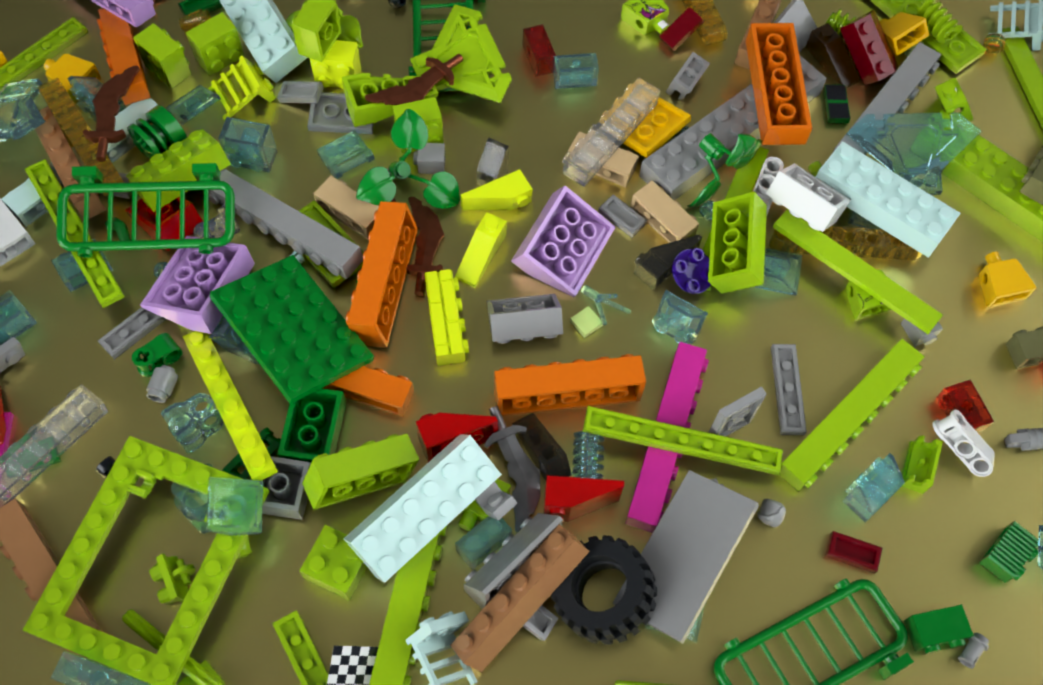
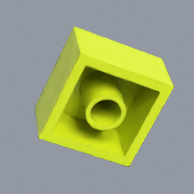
(339, 62)

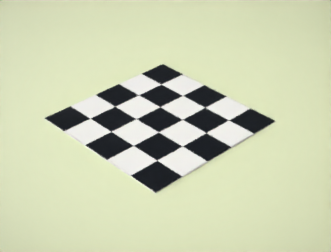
(351, 665)

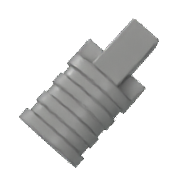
(1026, 439)

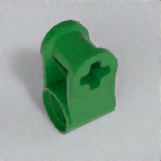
(158, 352)

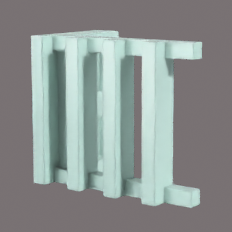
(1032, 24)
(436, 637)

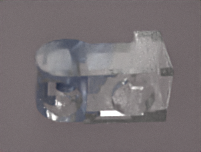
(216, 226)

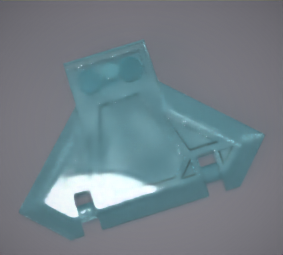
(18, 110)
(915, 144)

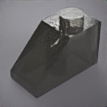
(492, 162)

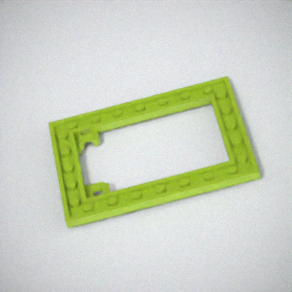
(48, 617)

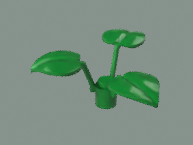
(738, 158)
(376, 185)

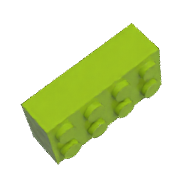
(176, 165)
(737, 243)
(359, 470)

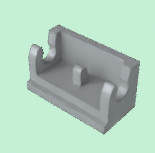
(688, 75)

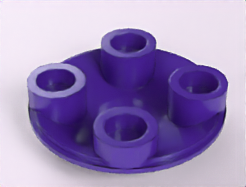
(691, 270)

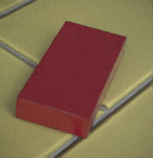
(681, 28)
(854, 552)

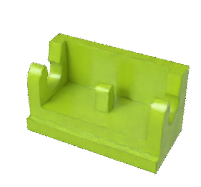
(921, 464)

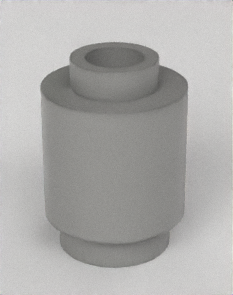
(161, 384)

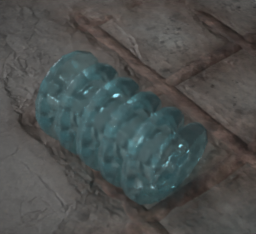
(586, 455)

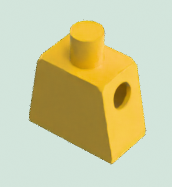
(904, 31)
(69, 66)
(1004, 281)

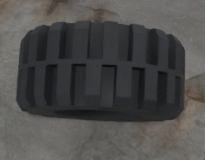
(628, 612)

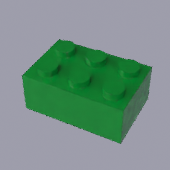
(313, 426)

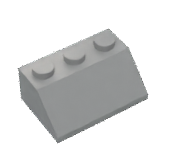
(525, 318)

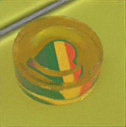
(994, 43)

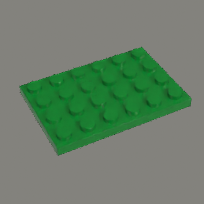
(291, 328)

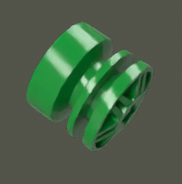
(158, 134)

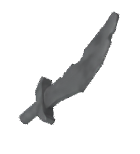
(519, 468)

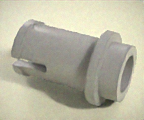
(973, 650)

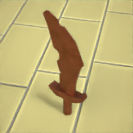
(419, 86)
(107, 108)
(426, 241)

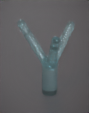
(598, 298)

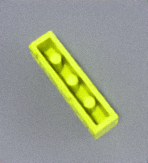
(444, 317)

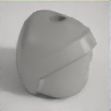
(771, 512)

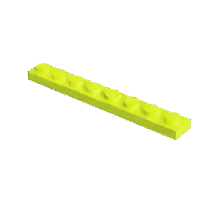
(230, 406)

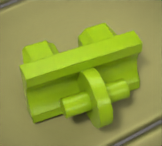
(175, 576)

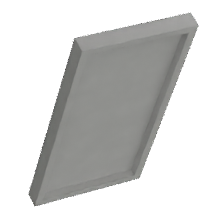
(692, 550)

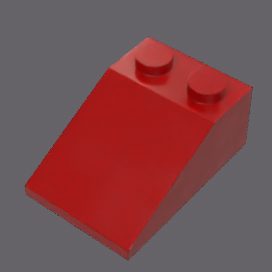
(169, 219)
(442, 428)
(579, 496)

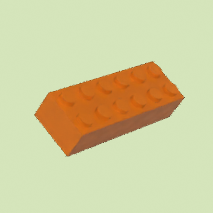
(778, 84)
(382, 274)
(569, 385)

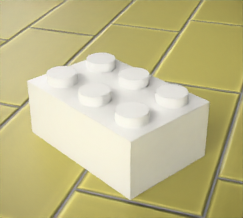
(807, 197)

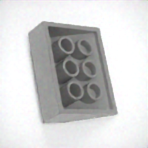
(516, 549)

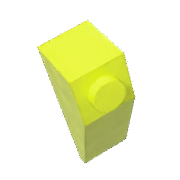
(501, 194)
(482, 249)

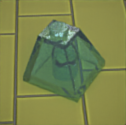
(781, 271)

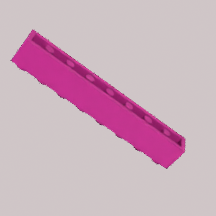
(659, 464)

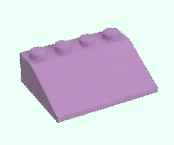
(564, 242)
(186, 283)

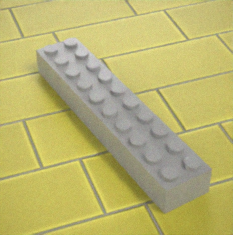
(683, 163)

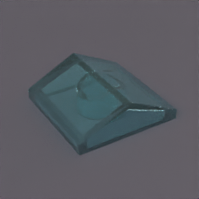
(192, 104)
(234, 506)

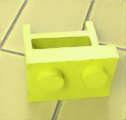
(251, 81)

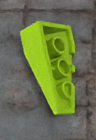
(361, 84)

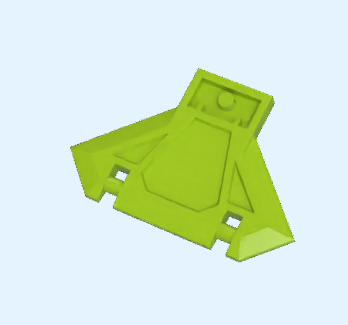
(479, 56)

